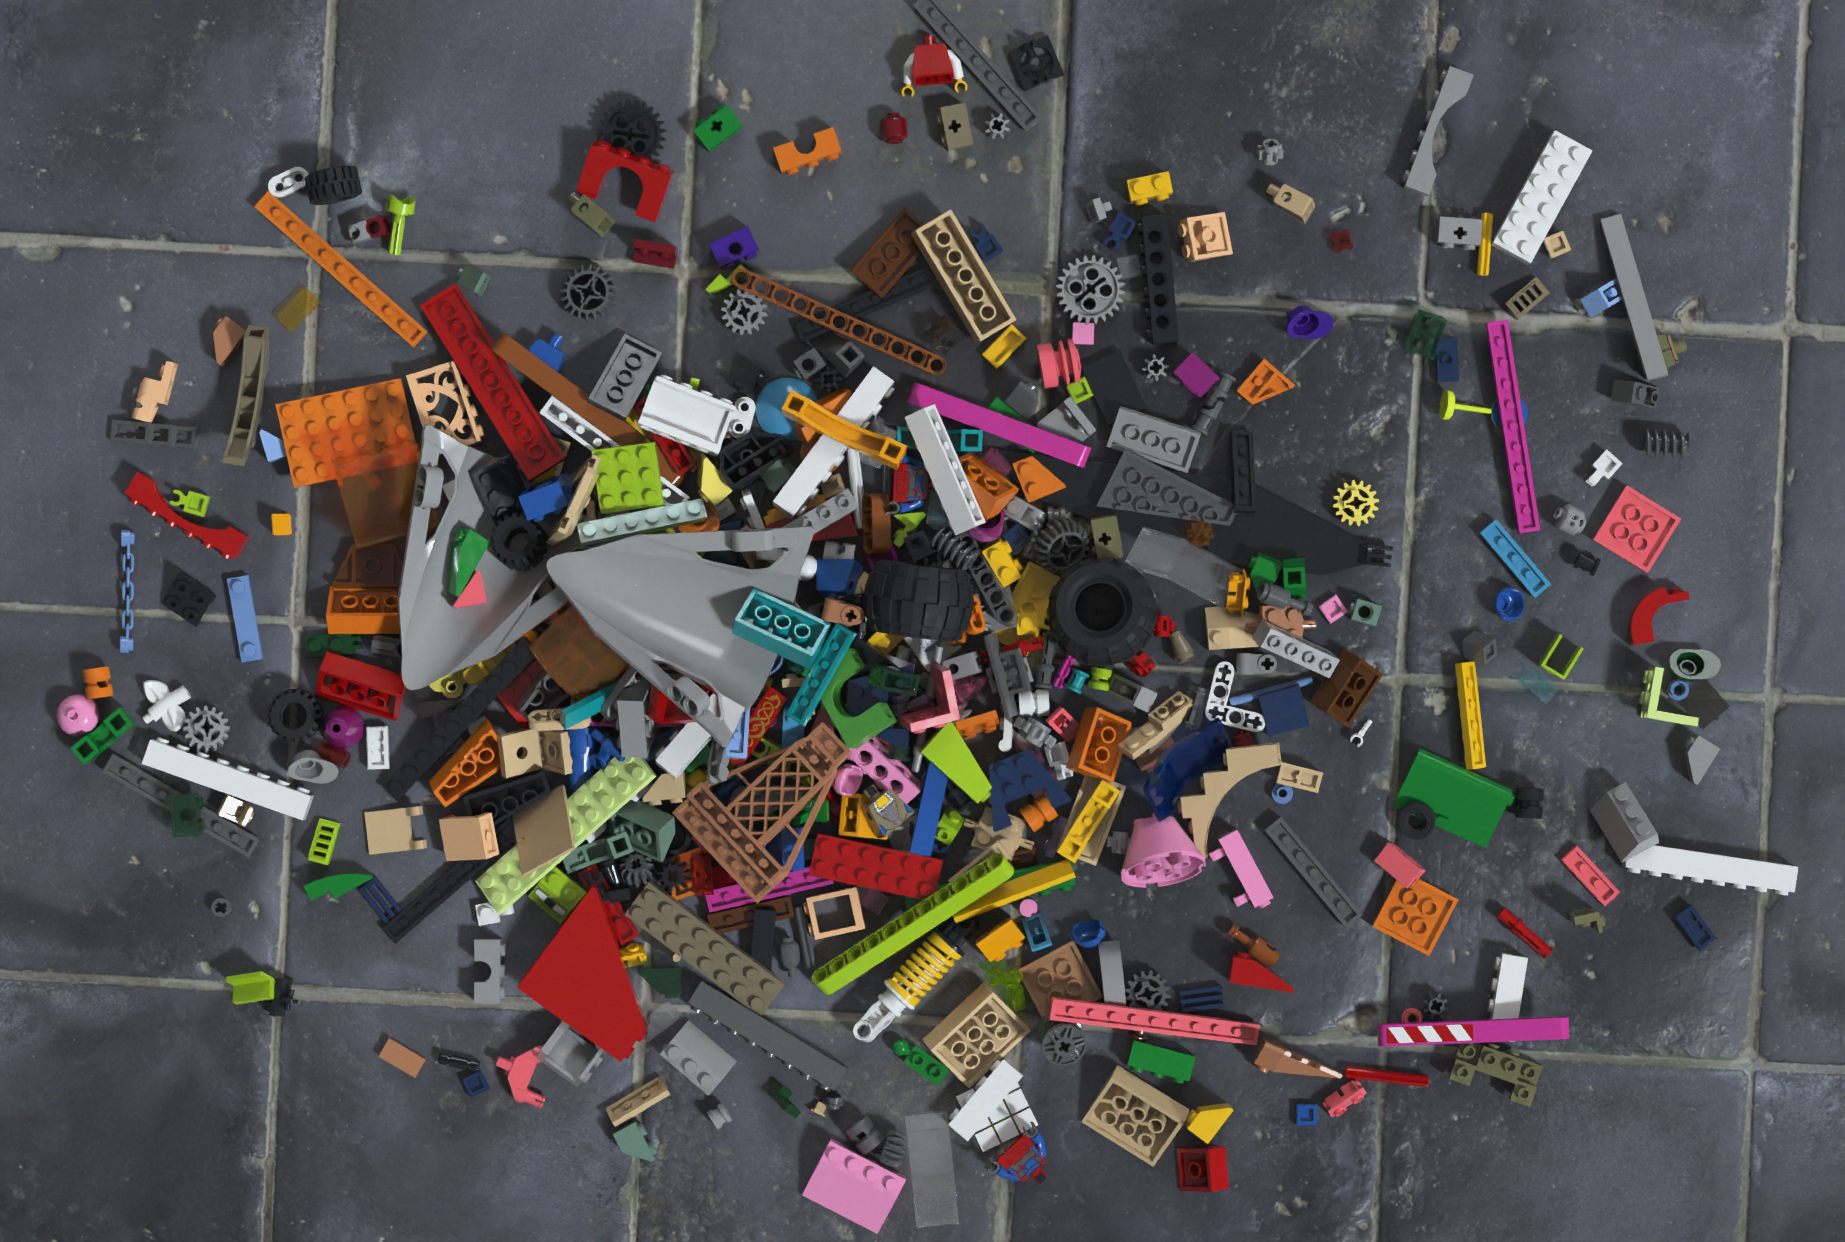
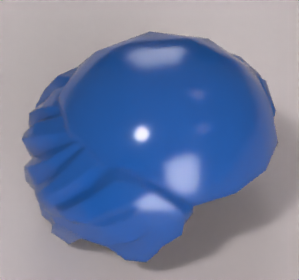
(1509, 604)
(1088, 933)

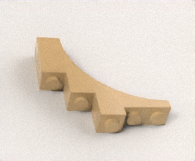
(1240, 763)

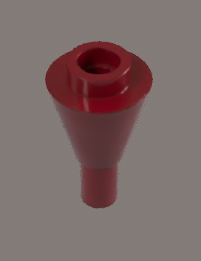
(1242, 739)

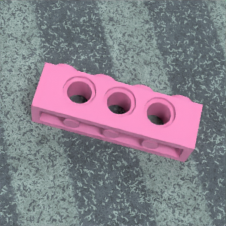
(895, 770)

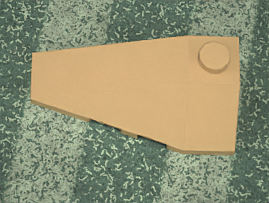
(1228, 629)

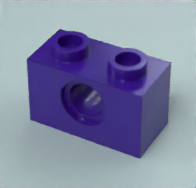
(744, 239)

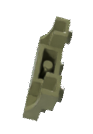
(1499, 1064)

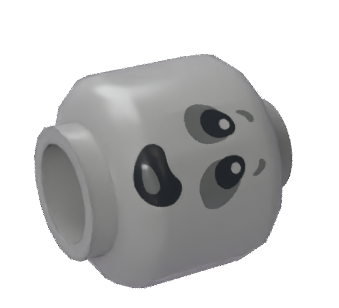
(1569, 519)

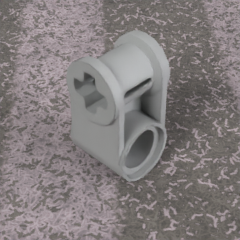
(1251, 663)

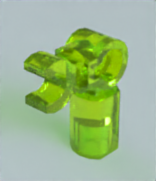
(1012, 981)

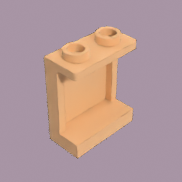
(469, 837)

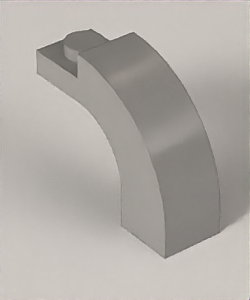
(1112, 973)

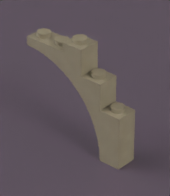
(250, 395)

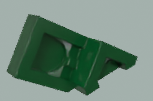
(781, 1096)

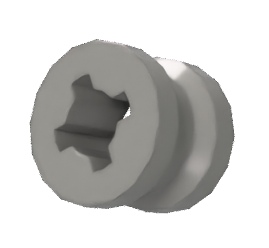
(719, 1115)

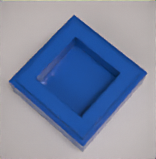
(1306, 1113)

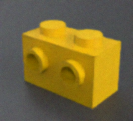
(1149, 187)
(1002, 562)

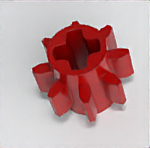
(1163, 626)

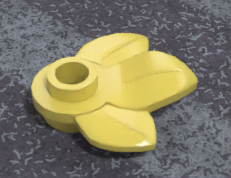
(443, 684)

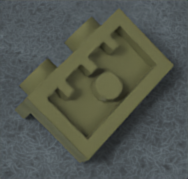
(1586, 917)

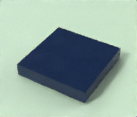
(1283, 710)

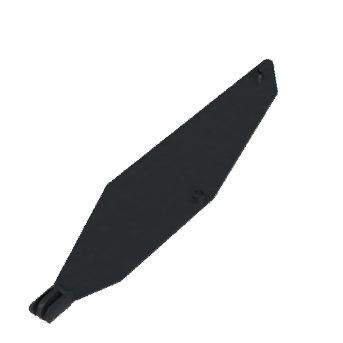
(1274, 529)

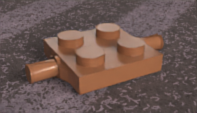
(1287, 619)

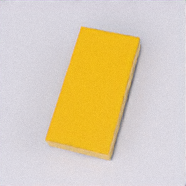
(1004, 346)

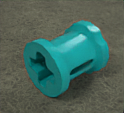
(1076, 680)

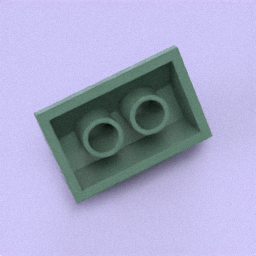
(646, 827)

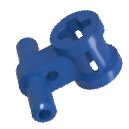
(607, 751)

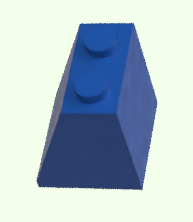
(782, 846)

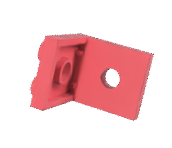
(946, 704)

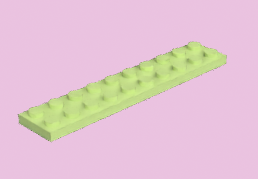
(588, 810)

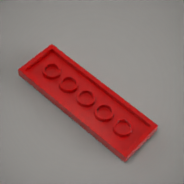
(874, 867)

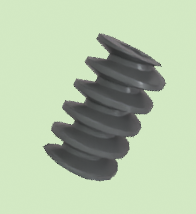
(1665, 443)
(953, 550)

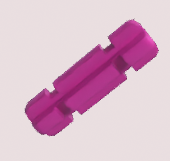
(1063, 671)

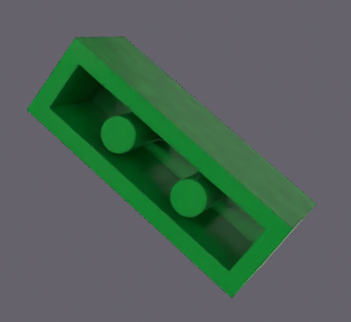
(1161, 1061)

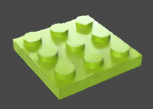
(629, 478)

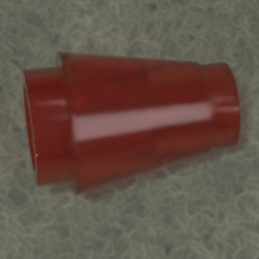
(336, 755)

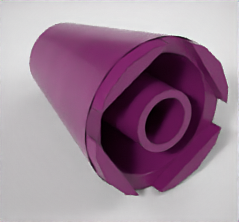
(351, 726)

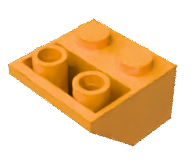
(852, 819)

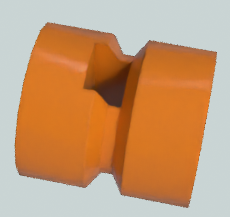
(99, 690)
(1038, 812)

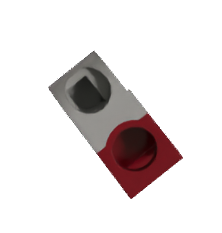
(369, 229)

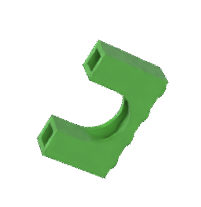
(858, 729)

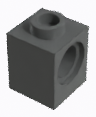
(813, 355)

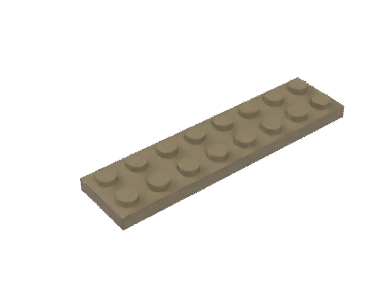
(705, 948)

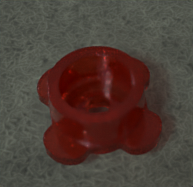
(1345, 236)

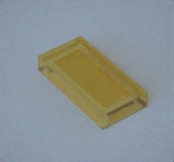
(298, 309)

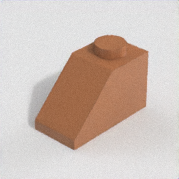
(227, 339)

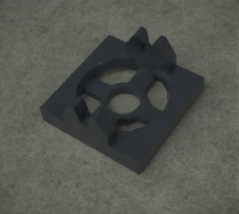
(1045, 44)

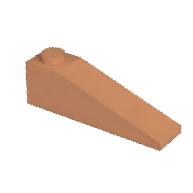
(1282, 1060)

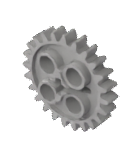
(1078, 276)

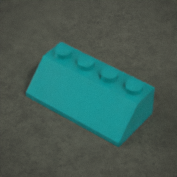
(781, 628)

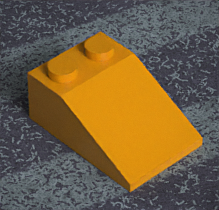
(1000, 939)

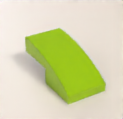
(721, 283)

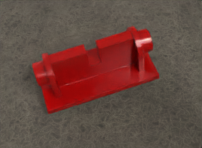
(1141, 664)

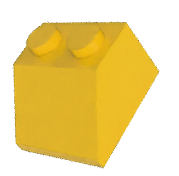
(1208, 1120)

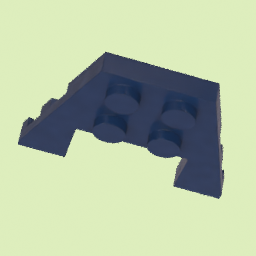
(863, 696)
(1017, 778)

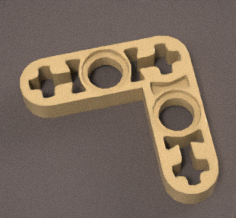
(544, 724)

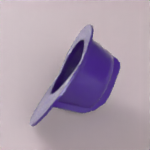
(1307, 323)

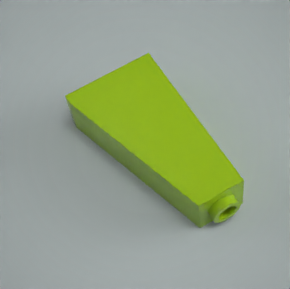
(953, 758)

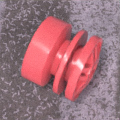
(1058, 363)

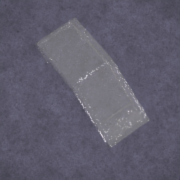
(1182, 563)
(931, 1169)

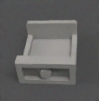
(570, 1055)

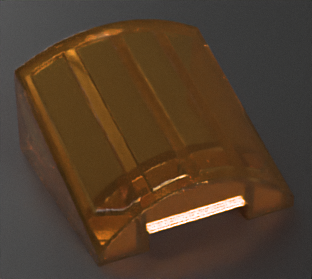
(577, 657)

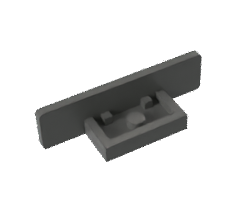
(1009, 673)

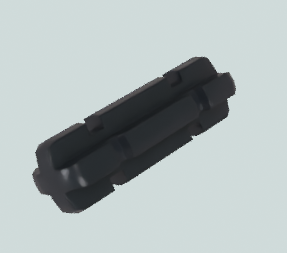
(459, 1062)

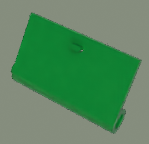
(1462, 796)

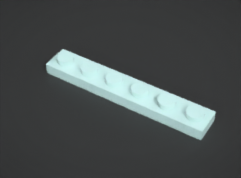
(641, 522)

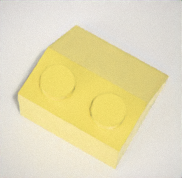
(711, 484)

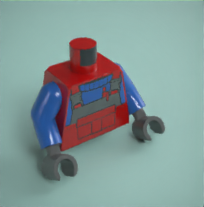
(910, 485)
(1022, 1158)

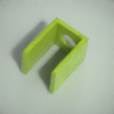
(1569, 665)

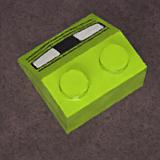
(557, 893)

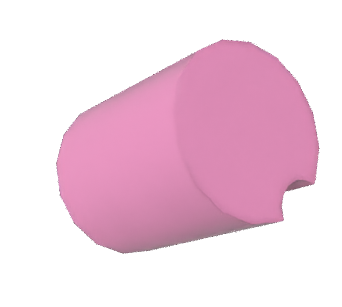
(1027, 907)

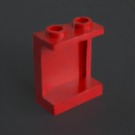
(665, 711)

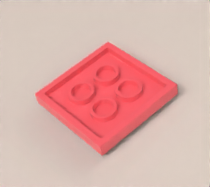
(1636, 529)

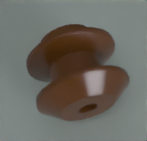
(1138, 1035)

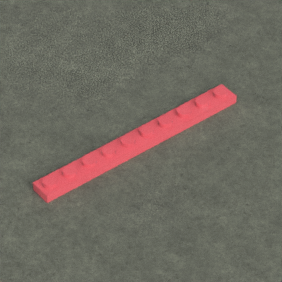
(1154, 1021)

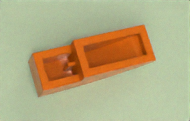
(833, 403)

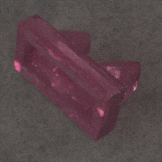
(969, 688)

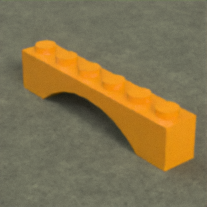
(826, 423)

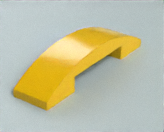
(1088, 821)

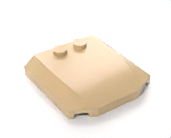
(584, 484)

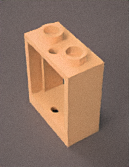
(856, 907)

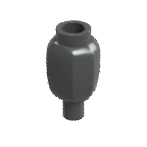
(789, 955)

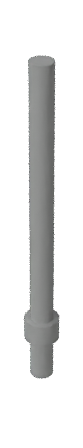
(930, 693)

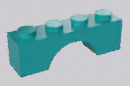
(962, 439)

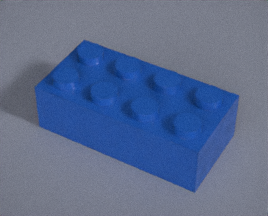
(547, 497)

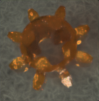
(1200, 533)

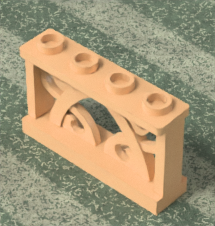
(421, 390)

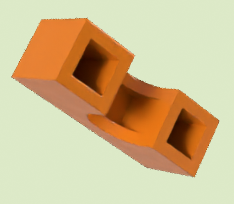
(826, 148)

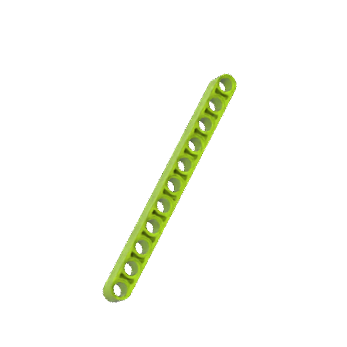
(913, 924)

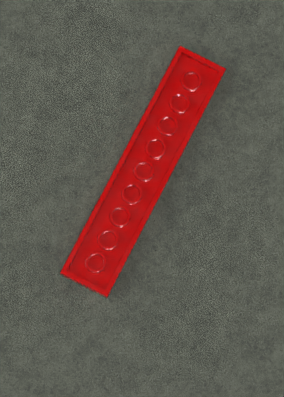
(493, 382)

